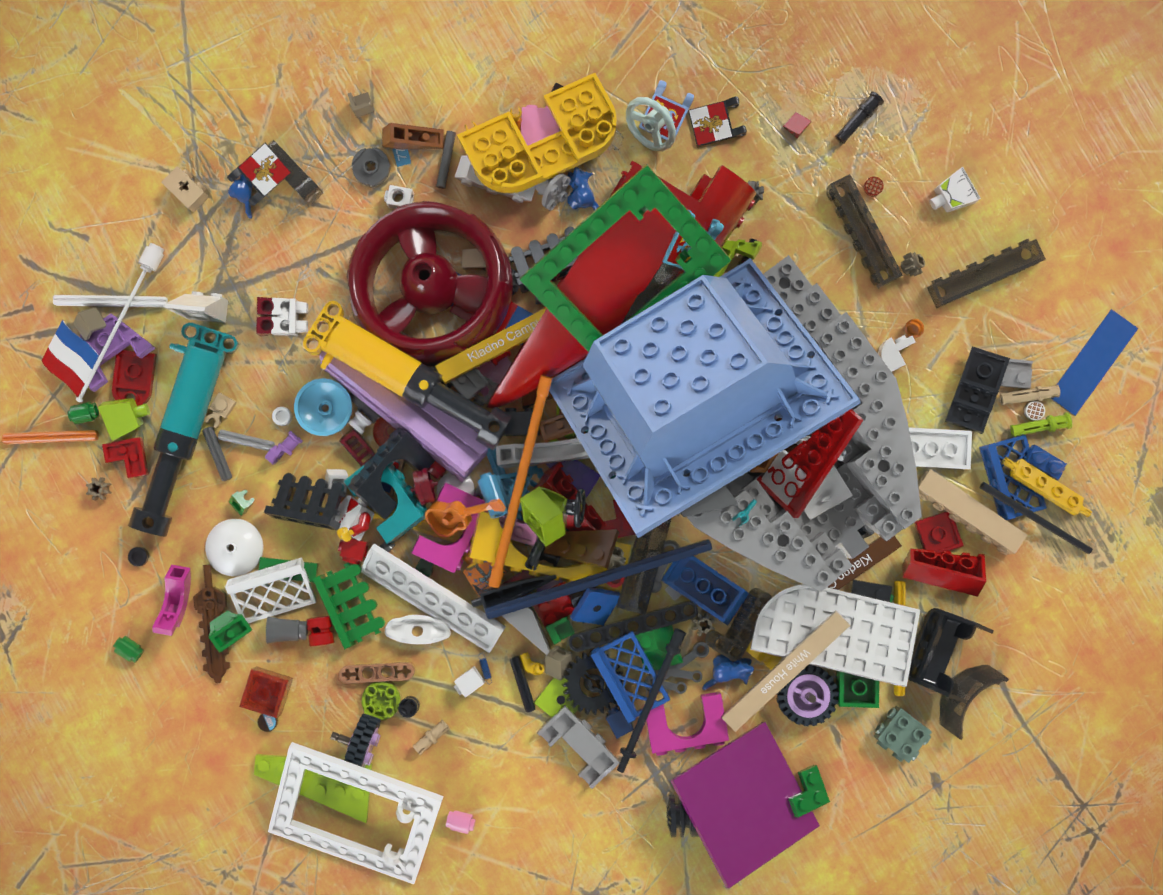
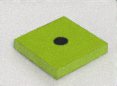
(553, 699)

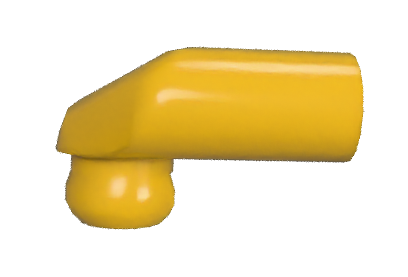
(531, 666)

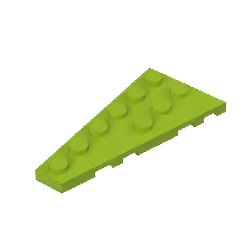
(318, 787)

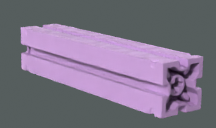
(439, 434)

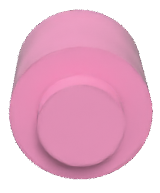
(460, 822)

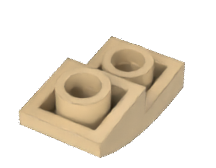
(472, 259)

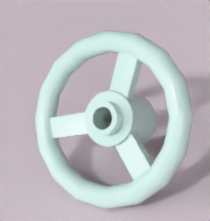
(652, 122)

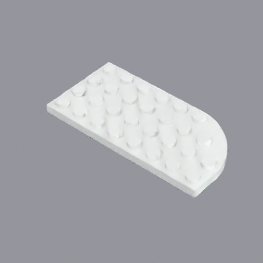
(873, 647)

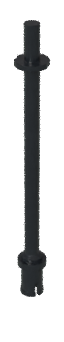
(672, 649)

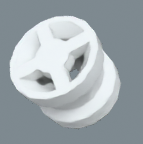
(359, 422)

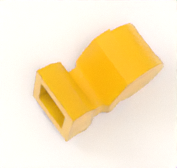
(768, 659)

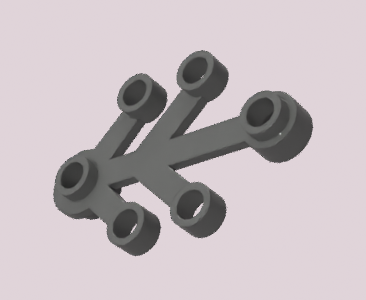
(676, 672)

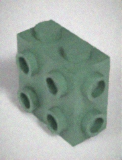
(902, 734)

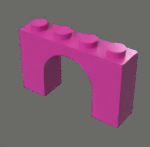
(449, 555)
(712, 730)

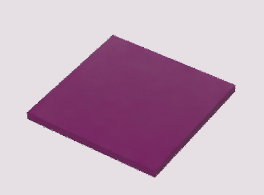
(743, 804)

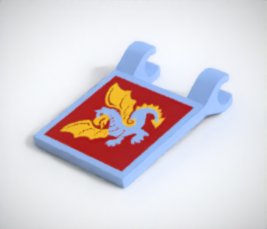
(676, 110)

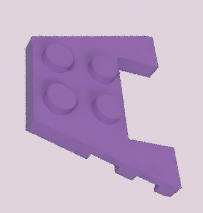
(123, 338)

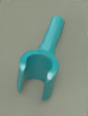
(743, 515)

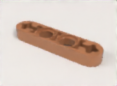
(377, 672)

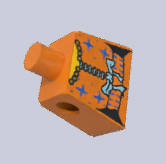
(478, 574)

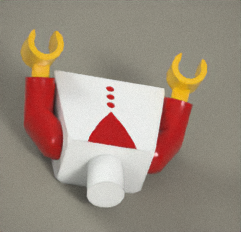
(353, 517)

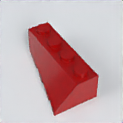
(946, 570)

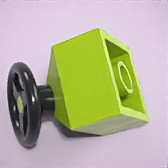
(548, 511)

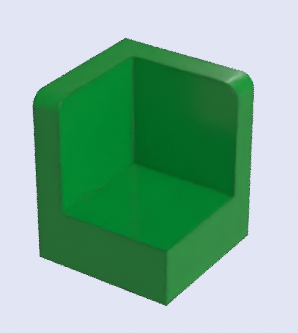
(560, 629)

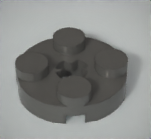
(360, 168)

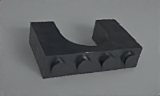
(368, 481)

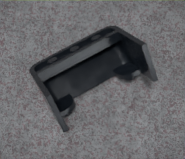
(935, 649)

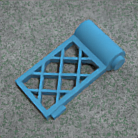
(492, 487)

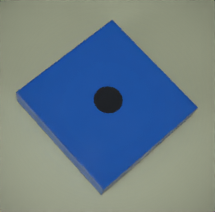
(595, 606)

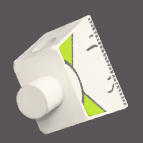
(955, 192)

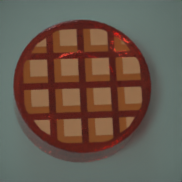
(873, 186)

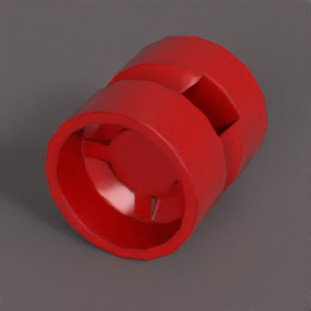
(319, 637)

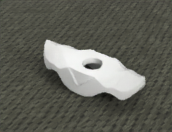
(401, 629)

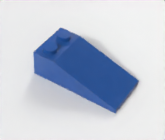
(706, 588)

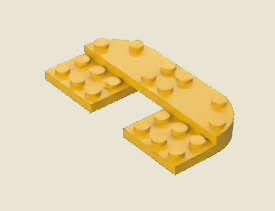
(511, 166)

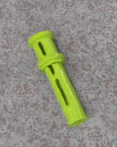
(1050, 423)

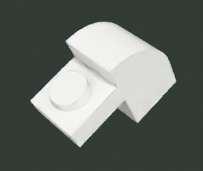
(890, 352)

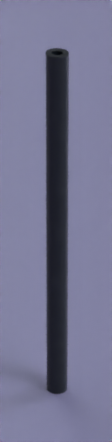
(1036, 518)

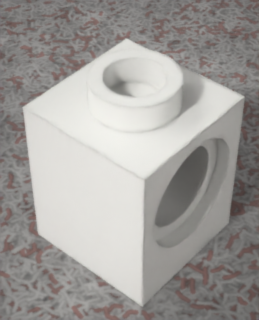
(408, 196)
(469, 682)

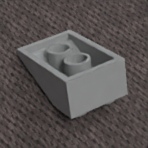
(529, 625)

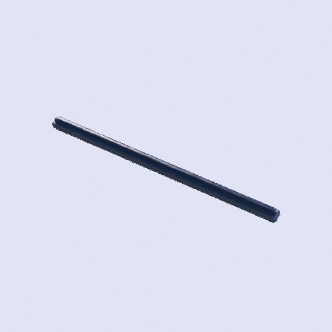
(598, 579)

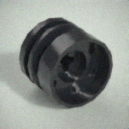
(678, 818)

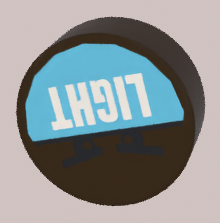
(267, 723)

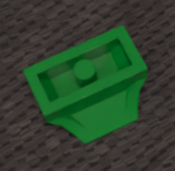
(228, 629)

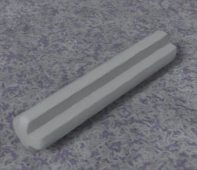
(245, 440)

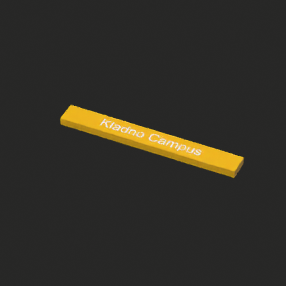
(488, 348)

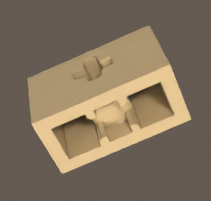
(176, 183)

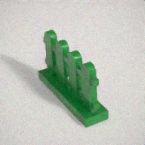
(340, 597)

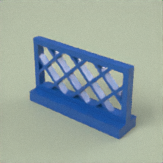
(997, 477)
(613, 679)

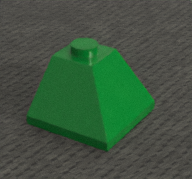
(654, 645)

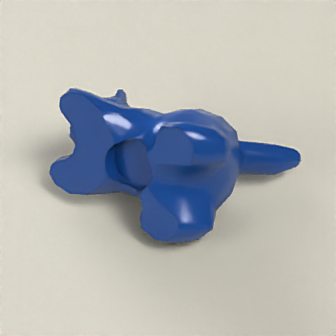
(242, 191)
(582, 194)
(726, 670)

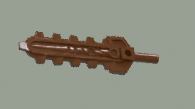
(210, 604)

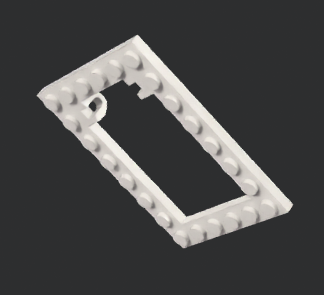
(422, 804)

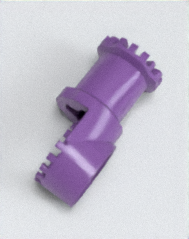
(286, 446)

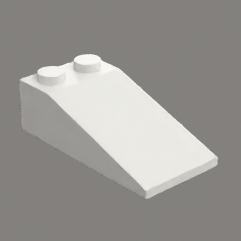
(200, 307)

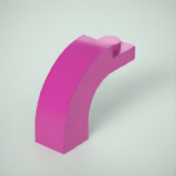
(175, 600)

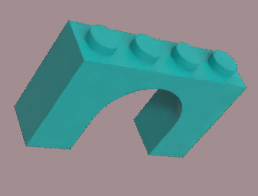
(408, 510)

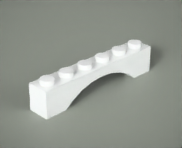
(510, 455)

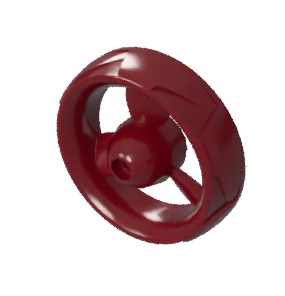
(429, 280)

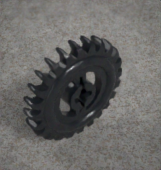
(573, 687)

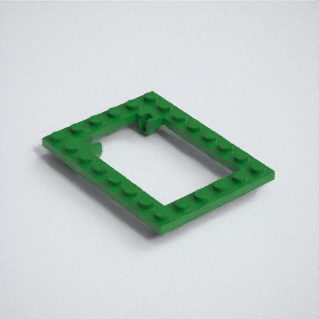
(638, 195)

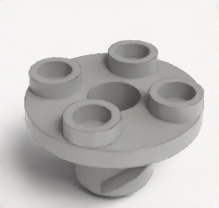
(553, 190)

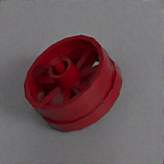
(424, 486)

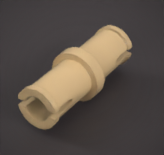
(431, 737)

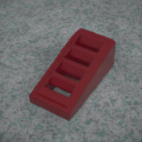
(353, 432)

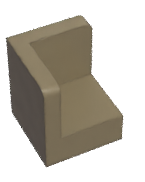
(361, 104)
(88, 322)
(557, 661)

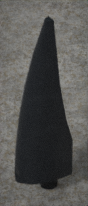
(510, 591)

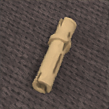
(1038, 394)

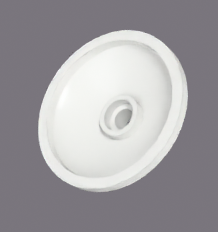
(247, 547)

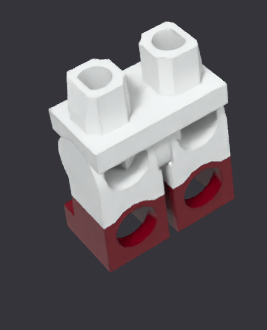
(287, 316)

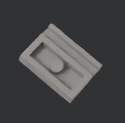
(1018, 374)

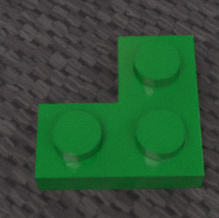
(813, 794)

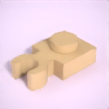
(221, 407)

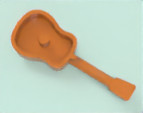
(454, 516)

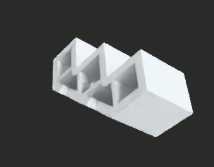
(468, 178)

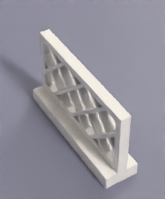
(266, 576)

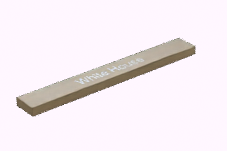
(785, 670)

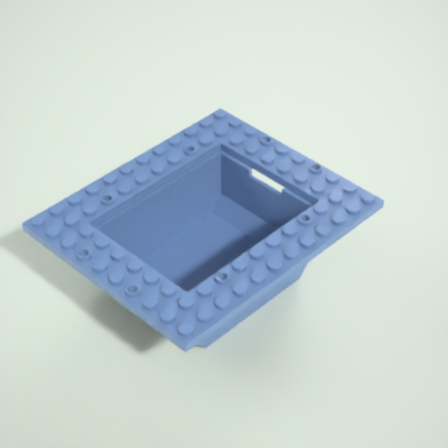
(698, 393)

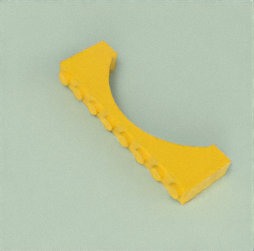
(486, 544)

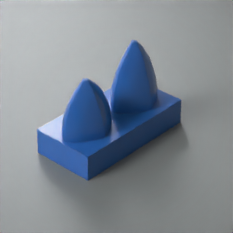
(1045, 462)

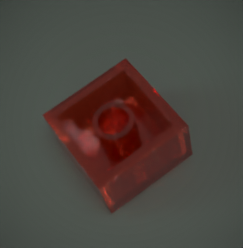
(266, 692)

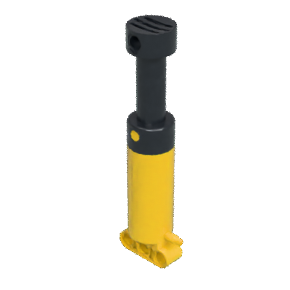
(399, 373)

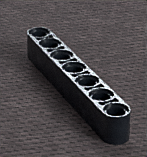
(642, 625)

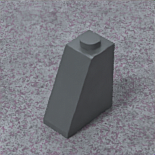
(717, 500)

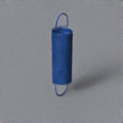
(485, 669)

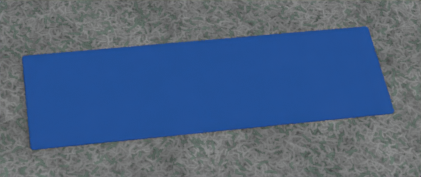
(1094, 361)

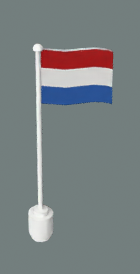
(72, 357)

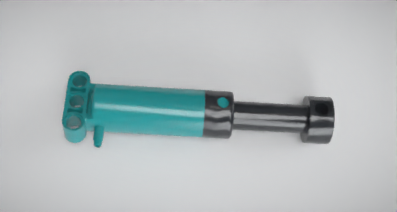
(182, 422)

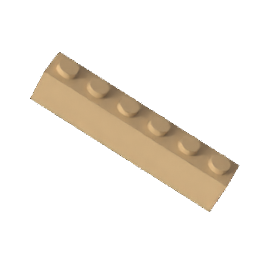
(970, 512)

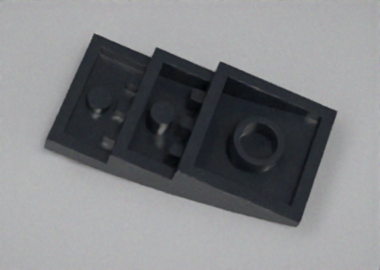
(977, 390)

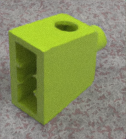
(122, 416)

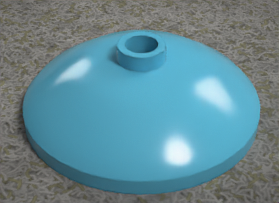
(310, 403)

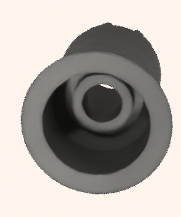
(285, 630)

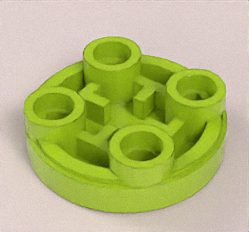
(381, 700)

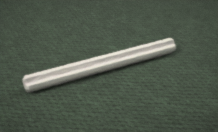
(108, 301)

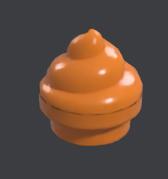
(914, 328)

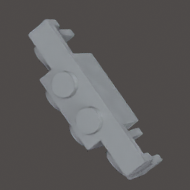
(583, 741)

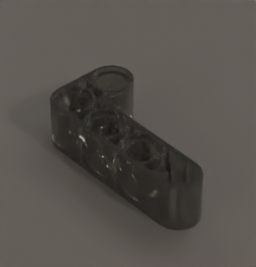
(298, 178)
(733, 639)

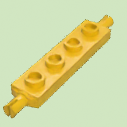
(1046, 487)

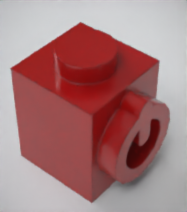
(353, 550)

